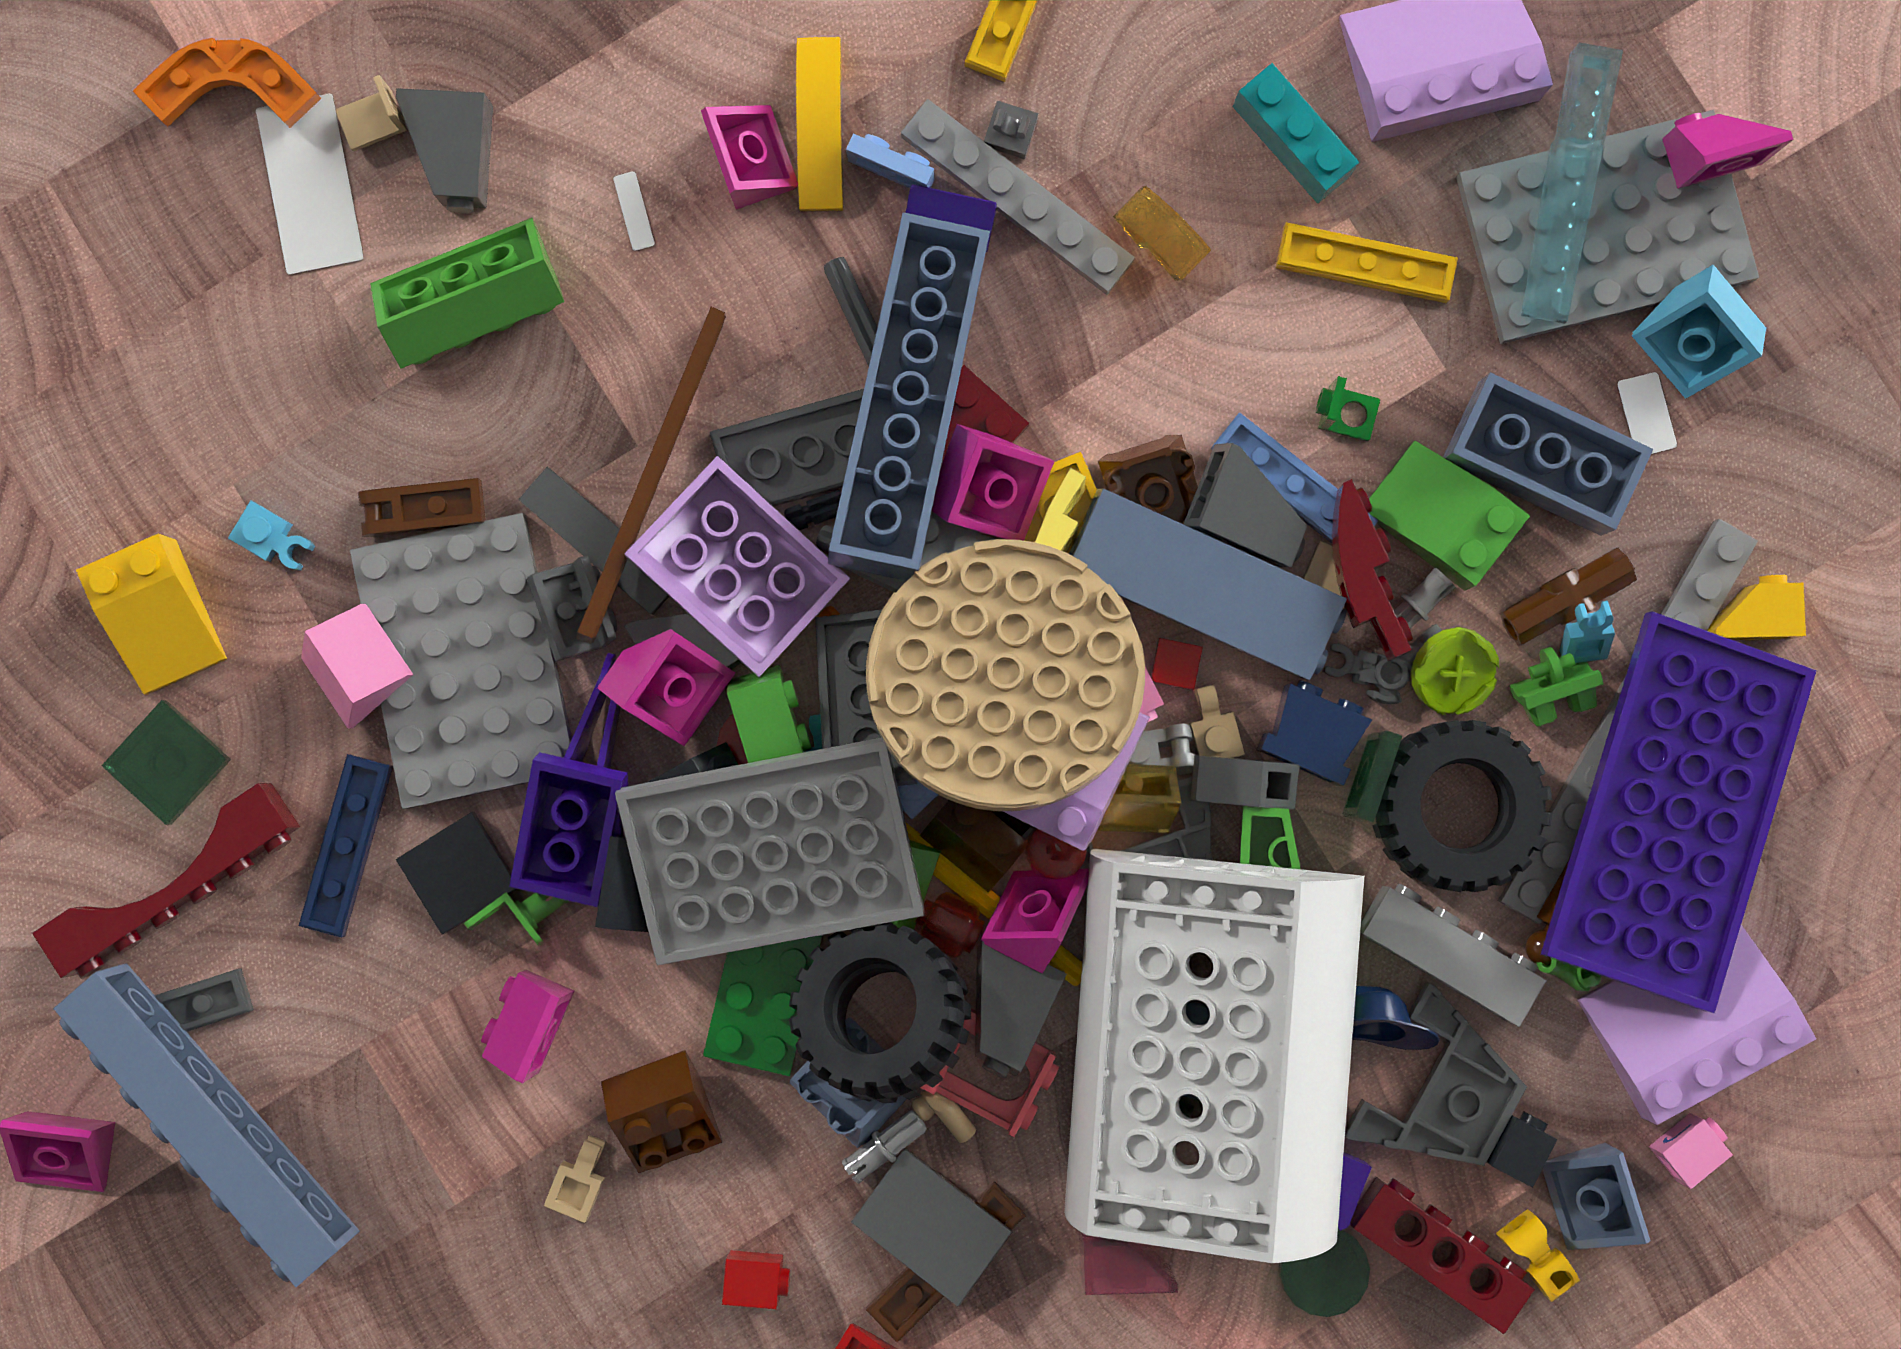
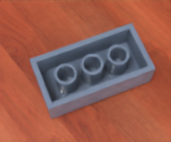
(1547, 454)

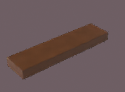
(911, 1297)

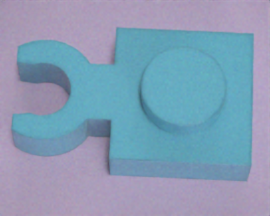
(266, 534)
(1590, 636)

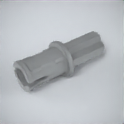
(1424, 597)
(884, 1146)

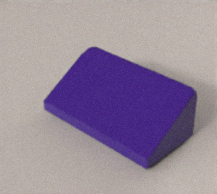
(952, 208)

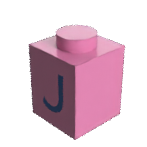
(1692, 1149)

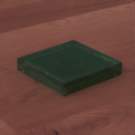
(166, 762)
(1372, 776)

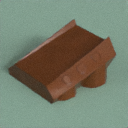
(1153, 476)

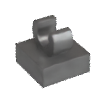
(1011, 129)

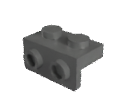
(562, 601)

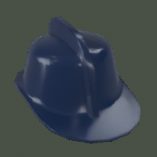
(1384, 1020)

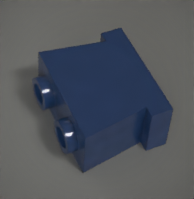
(1315, 732)

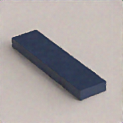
(345, 846)

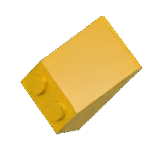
(152, 612)

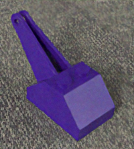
(571, 812)

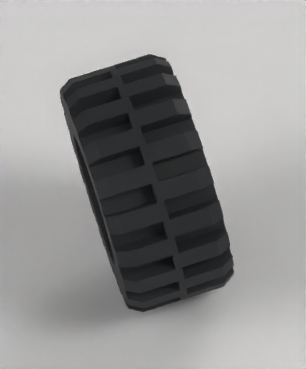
(1518, 820)
(825, 1000)

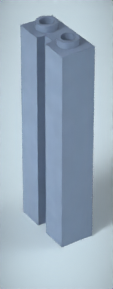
(1209, 585)

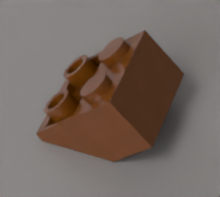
(660, 1112)

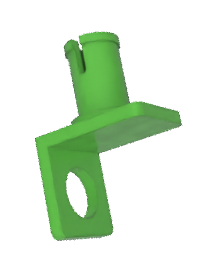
(528, 912)

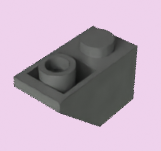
(1244, 782)

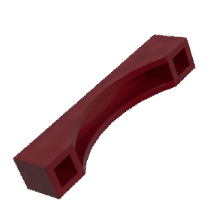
(244, 829)

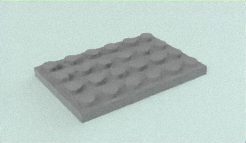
(1637, 238)
(478, 655)
(770, 851)

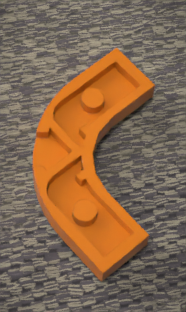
(224, 63)

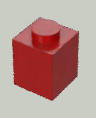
(755, 1279)

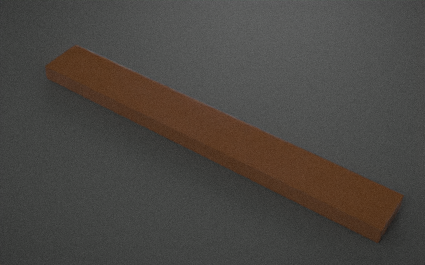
(651, 476)

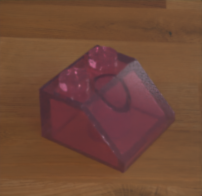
(1122, 1268)

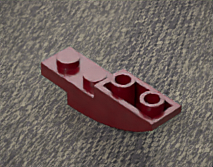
(1356, 555)

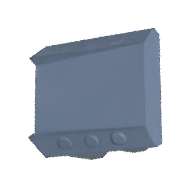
(844, 1113)

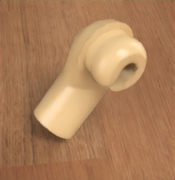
(947, 1111)

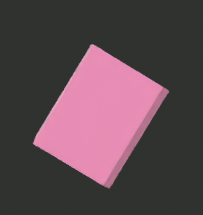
(354, 663)

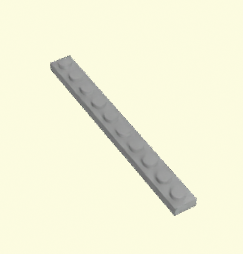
(1692, 602)

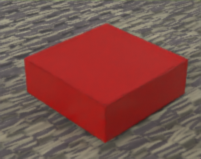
(1176, 664)

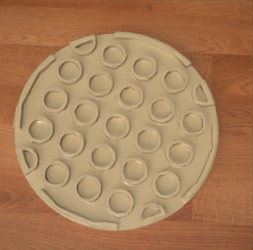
(1005, 675)

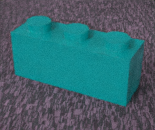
(1295, 133)

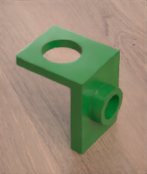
(1330, 406)

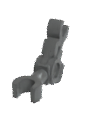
(1376, 670)

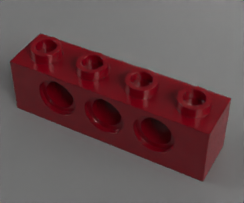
(1494, 1302)

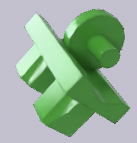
(1554, 680)

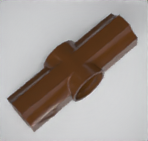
(1561, 595)

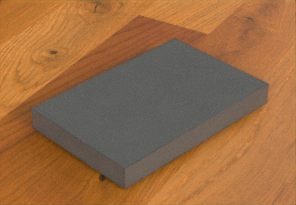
(932, 1227)

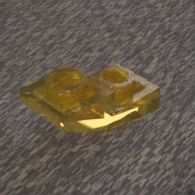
(1162, 231)

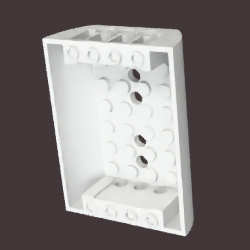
(1262, 1065)

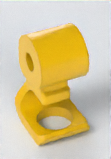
(1547, 1267)

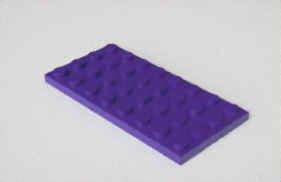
(1679, 812)

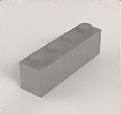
(1451, 955)

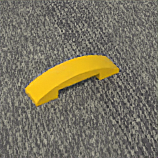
(819, 124)

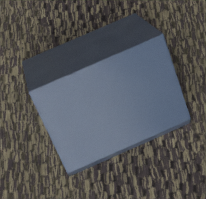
(1595, 1199)

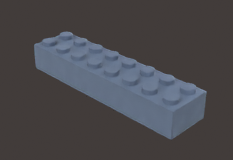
(908, 398)
(206, 1122)

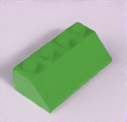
(465, 294)

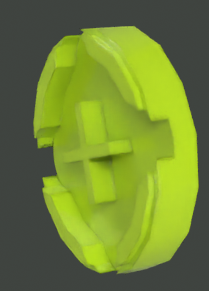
(1454, 671)

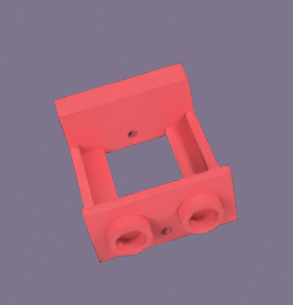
(1005, 1113)

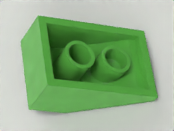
(1446, 515)

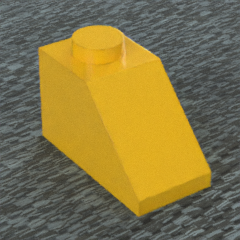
(1764, 611)

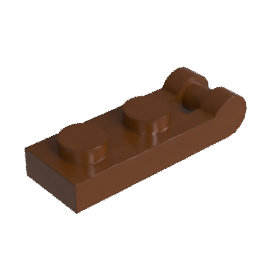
(422, 507)

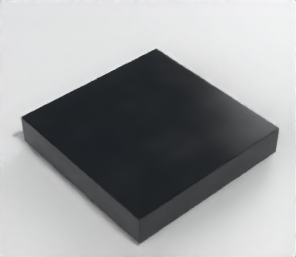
(457, 872)

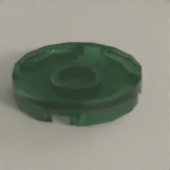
(1329, 1281)

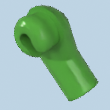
(1573, 976)

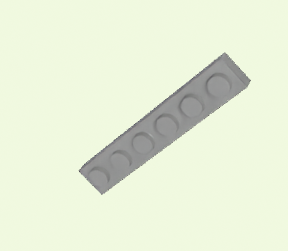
(1017, 196)

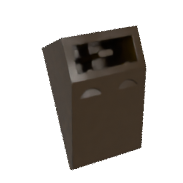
(978, 840)

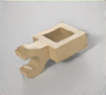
(1215, 733)
(576, 1185)

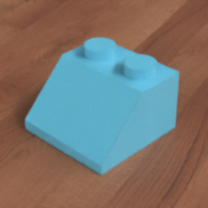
(1701, 332)

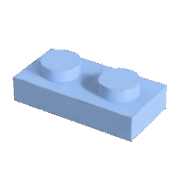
(874, 155)

